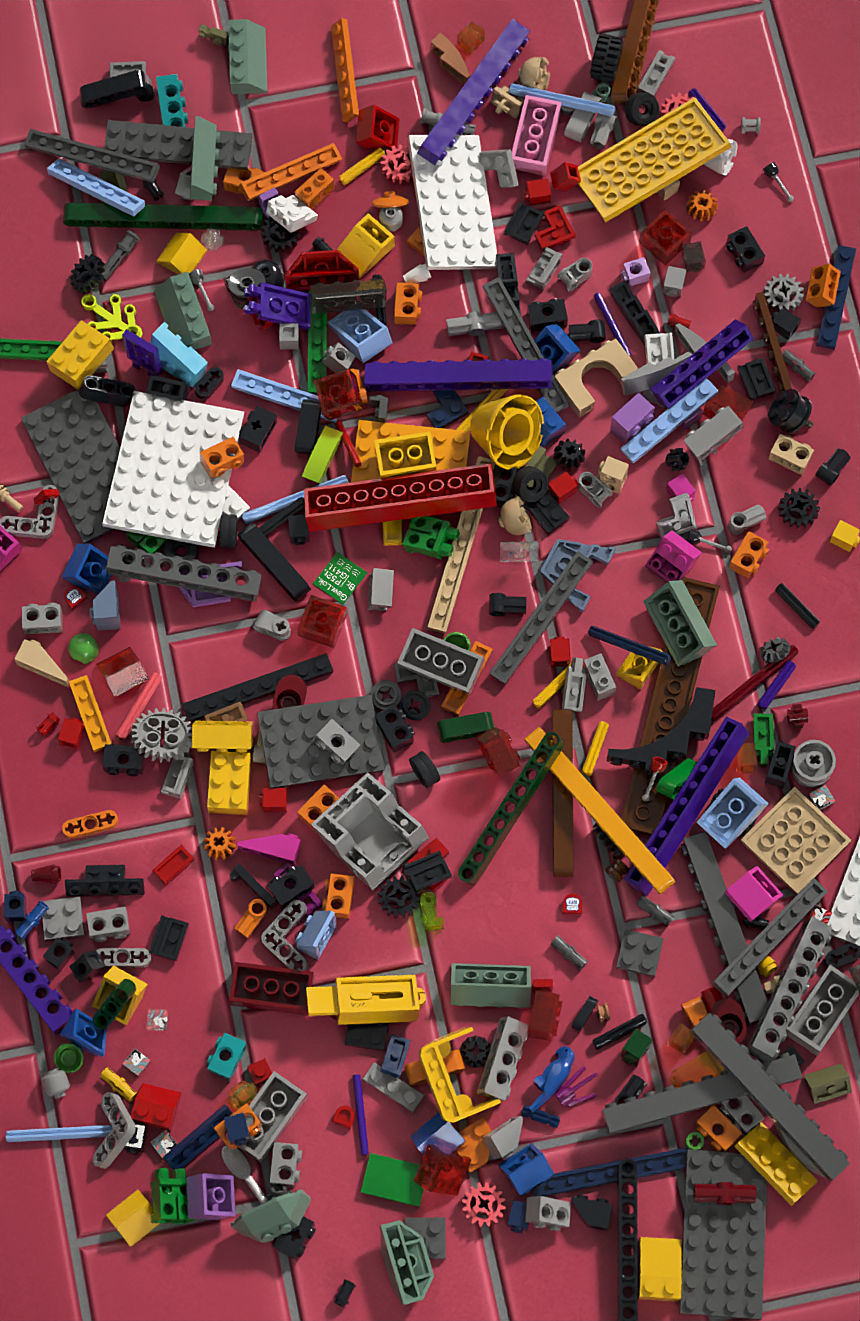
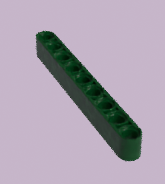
(511, 798)

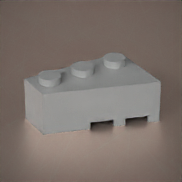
(713, 434)

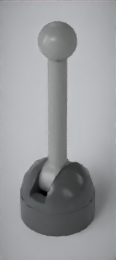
(197, 277)

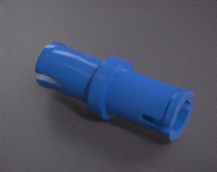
(32, 919)

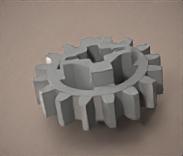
(789, 288)

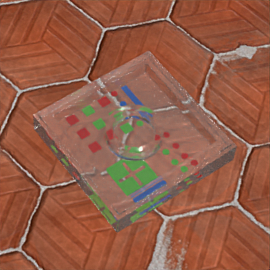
(519, 551)

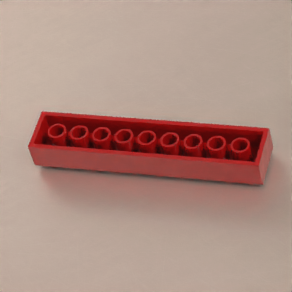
(400, 497)

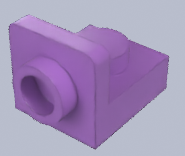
(264, 198)

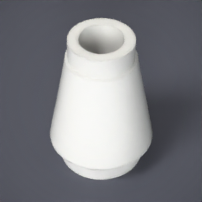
(417, 274)

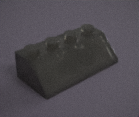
(348, 295)

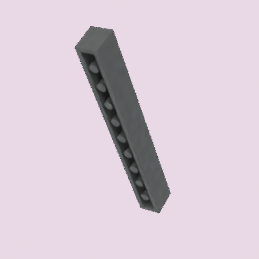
(723, 921)
(690, 1096)
(770, 1097)

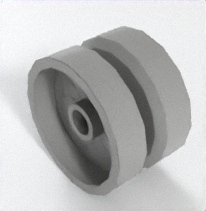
(814, 774)

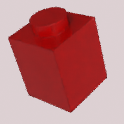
(565, 176)
(537, 192)
(563, 487)
(560, 652)
(71, 733)
(273, 799)

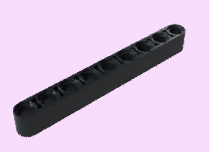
(631, 1240)

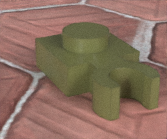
(217, 36)

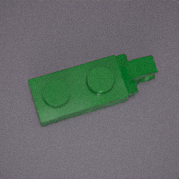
(763, 737)

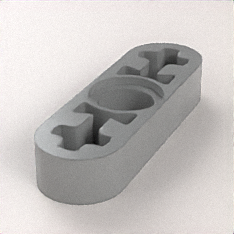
(137, 953)

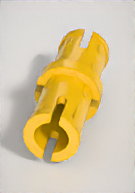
(118, 1084)

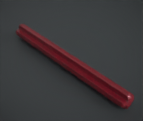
(751, 684)

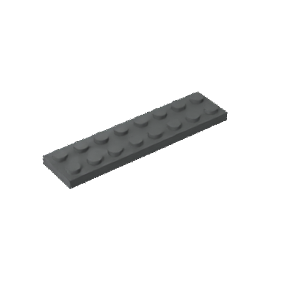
(174, 144)

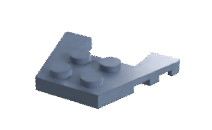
(561, 555)

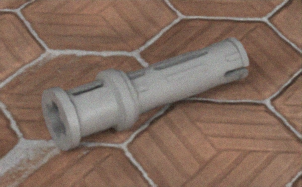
(432, 118)

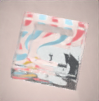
(157, 1019)

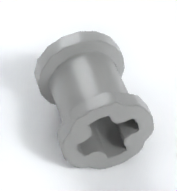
(744, 122)

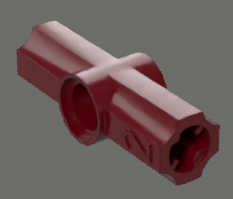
(724, 1193)

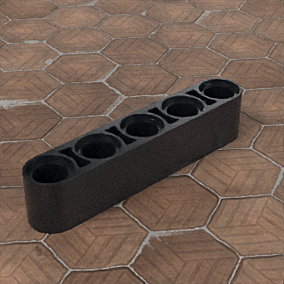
(274, 562)

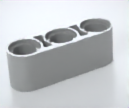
(581, 120)

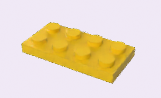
(776, 1163)

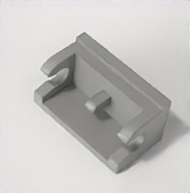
(544, 269)
(380, 589)
(177, 777)

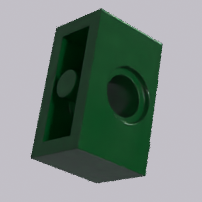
(636, 1048)

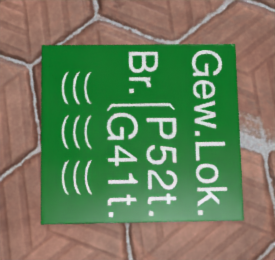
(340, 578)

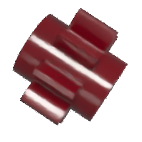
(797, 715)

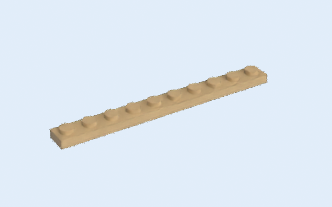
(455, 566)

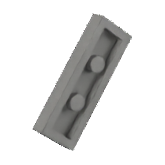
(393, 1088)

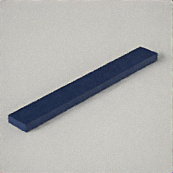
(607, 1173)

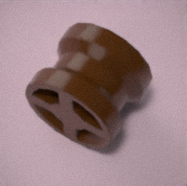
(617, 870)

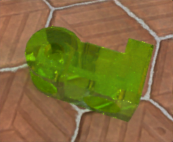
(428, 906)

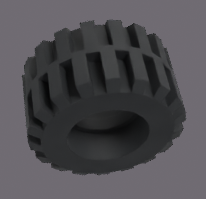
(606, 57)

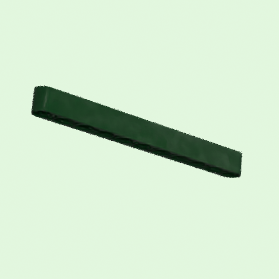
(164, 217)

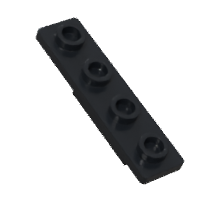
(104, 881)

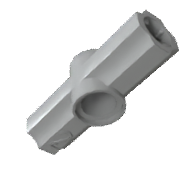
(473, 324)

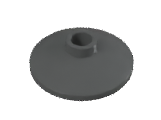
(242, 278)

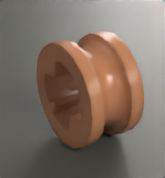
(603, 1012)

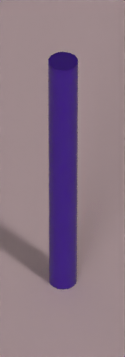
(608, 317)
(360, 1114)

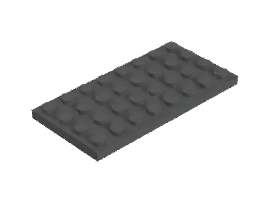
(78, 457)
(723, 1242)

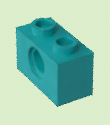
(227, 1068)

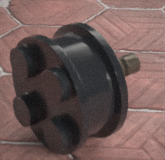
(790, 411)

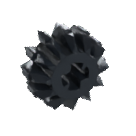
(562, 453)

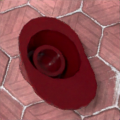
(289, 692)
(732, 1017)

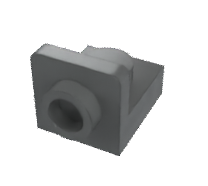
(381, 405)

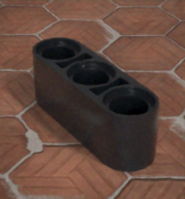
(106, 391)
(308, 427)

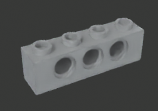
(488, 1085)

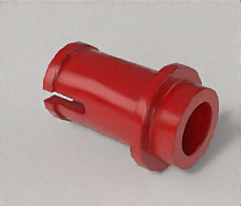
(673, 320)
(48, 724)

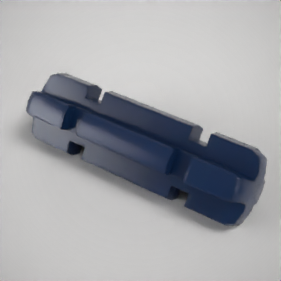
(540, 1116)

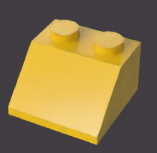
(108, 984)

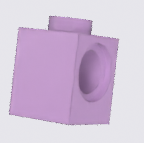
(636, 265)

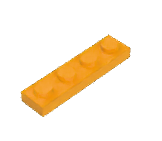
(90, 713)

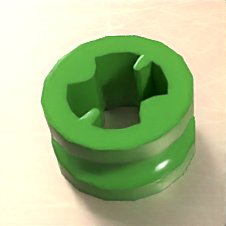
(689, 1138)

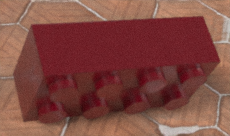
(270, 988)

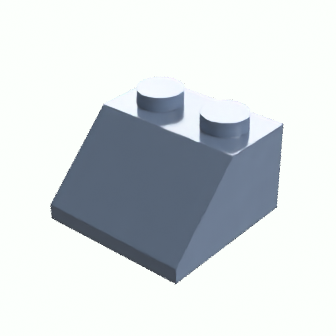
(105, 609)

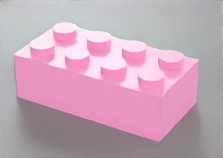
(535, 135)

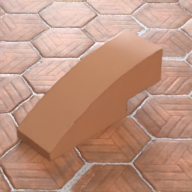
(450, 58)

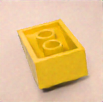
(660, 1269)

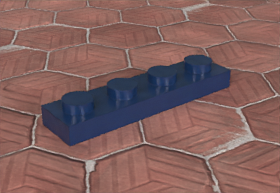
(196, 1140)

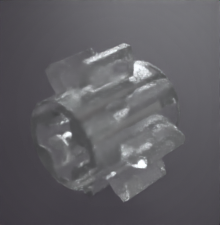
(212, 239)

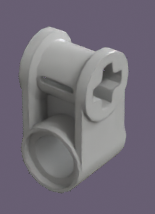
(573, 276)
(596, 492)
(268, 624)

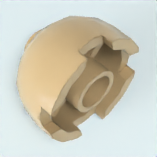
(534, 73)
(514, 517)

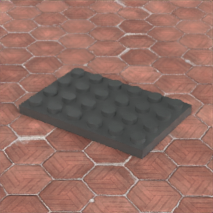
(291, 746)

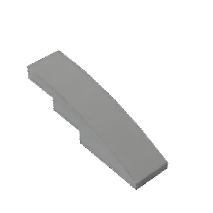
(693, 342)
(650, 374)

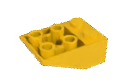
(367, 244)

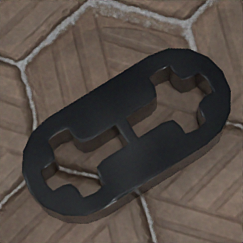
(206, 380)
(839, 952)
(585, 1013)

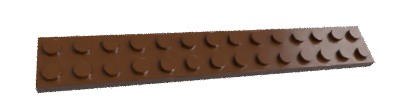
(667, 709)

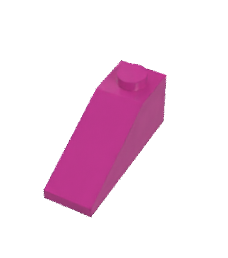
(276, 847)

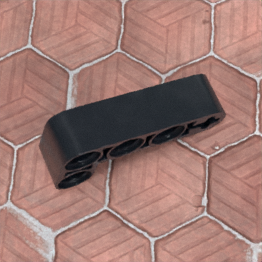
(116, 88)

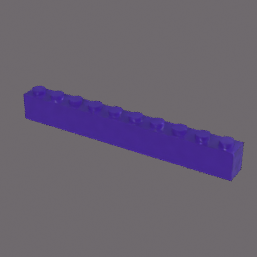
(473, 92)
(458, 375)
(691, 798)

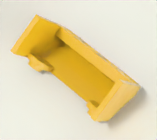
(451, 1107)

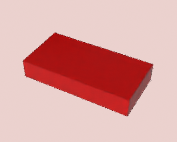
(173, 865)

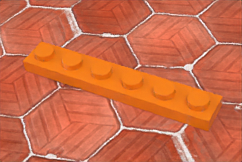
(344, 70)
(290, 171)

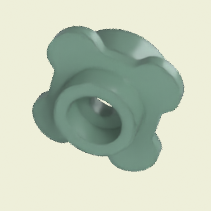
(603, 87)

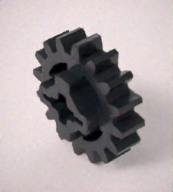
(271, 236)
(87, 273)
(802, 501)
(389, 899)

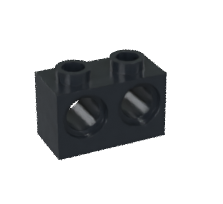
(749, 248)
(504, 486)
(390, 730)

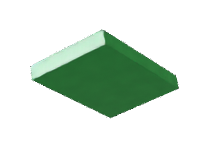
(392, 1180)

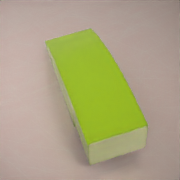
(322, 455)

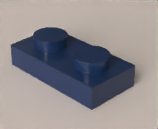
(395, 1056)

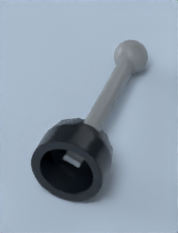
(771, 171)
(695, 538)

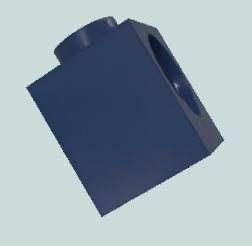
(18, 914)
(237, 1129)
(518, 1217)

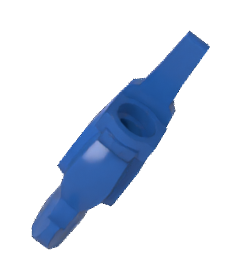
(553, 1076)

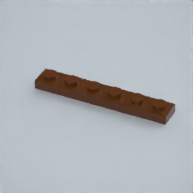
(770, 338)

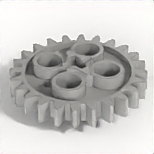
(147, 735)

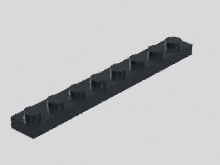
(256, 687)

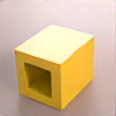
(845, 536)

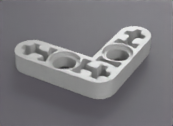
(36, 524)
(280, 934)
(122, 1134)

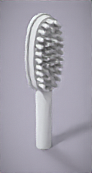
(240, 1168)

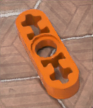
(102, 815)

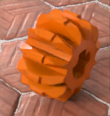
(702, 205)
(212, 848)

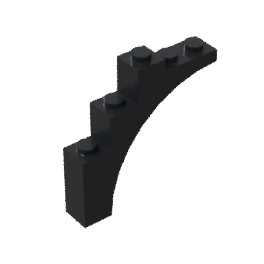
(675, 744)

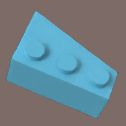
(177, 357)

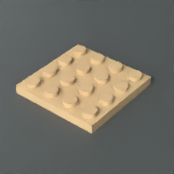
(795, 840)

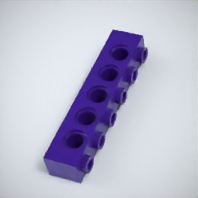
(702, 363)
(56, 1021)

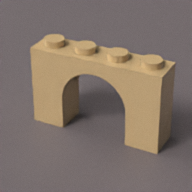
(609, 356)

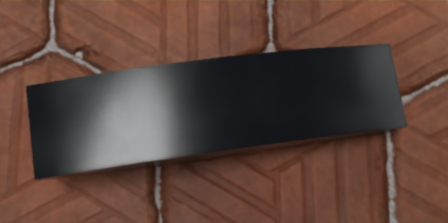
(507, 272)
(633, 310)

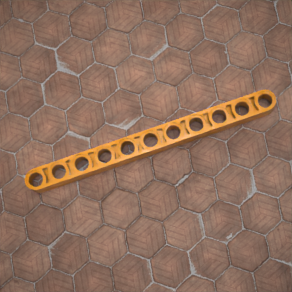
(605, 817)

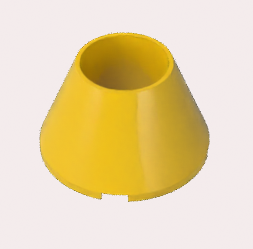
(508, 430)

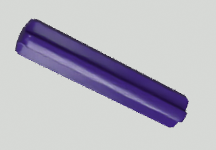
(718, 121)
(776, 685)

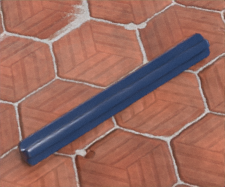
(629, 645)

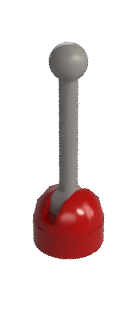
(658, 765)

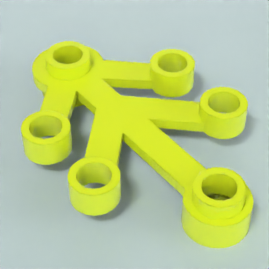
(113, 321)

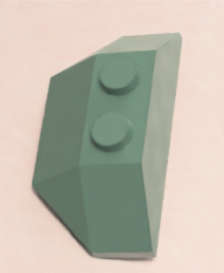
(273, 1217)
(406, 1261)

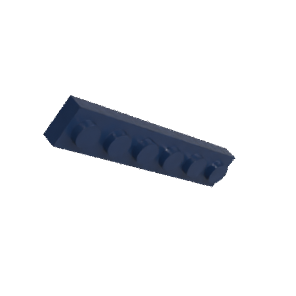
(833, 313)

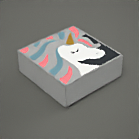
(821, 797)
(136, 1062)
(163, 1143)

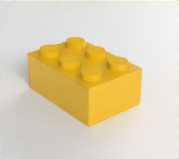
(80, 354)
(405, 455)
(222, 735)
(229, 783)

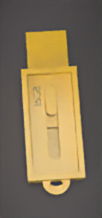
(368, 999)

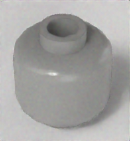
(391, 218)
(55, 1083)

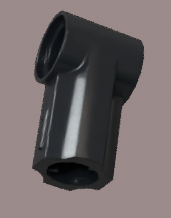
(592, 331)
(831, 469)
(501, 604)
(632, 1088)

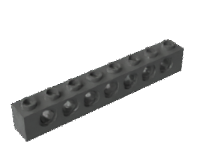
(191, 581)
(759, 1045)

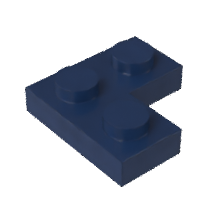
(450, 410)

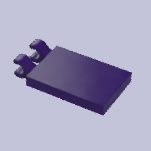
(279, 305)
(142, 353)

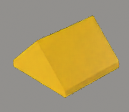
(182, 253)
(637, 669)
(133, 1218)

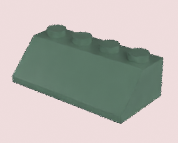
(247, 57)
(203, 160)
(182, 311)
(679, 622)
(490, 985)

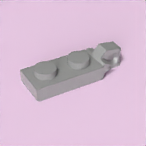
(574, 686)

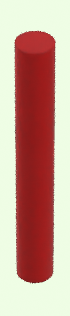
(348, 444)

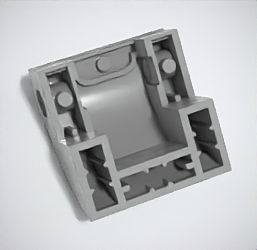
(370, 831)

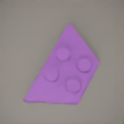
(199, 598)

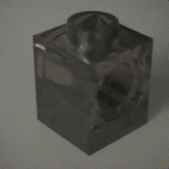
(693, 257)

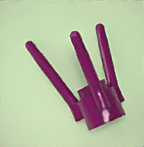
(566, 1095)

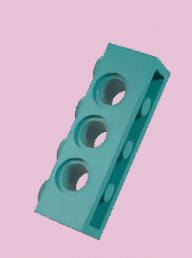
(170, 85)

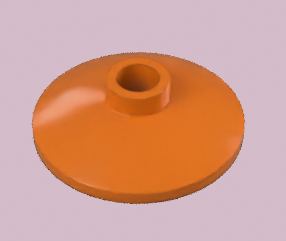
(389, 200)

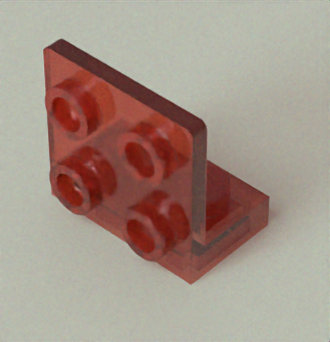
(725, 397)
(441, 1171)

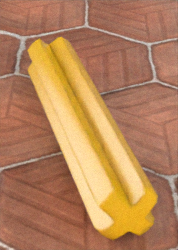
(361, 166)
(550, 690)
(595, 748)

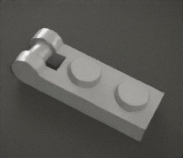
(656, 73)

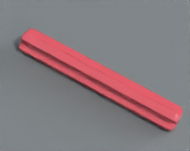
(139, 705)

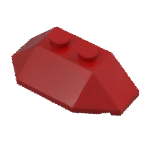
(320, 267)

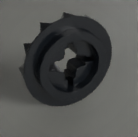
(413, 713)
(468, 1057)

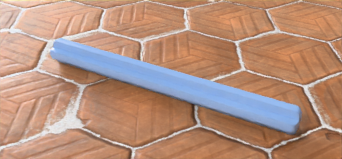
(565, 100)
(281, 504)
(58, 1133)

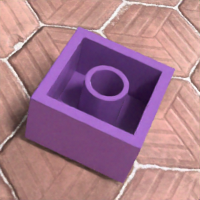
(632, 418)
(211, 1196)

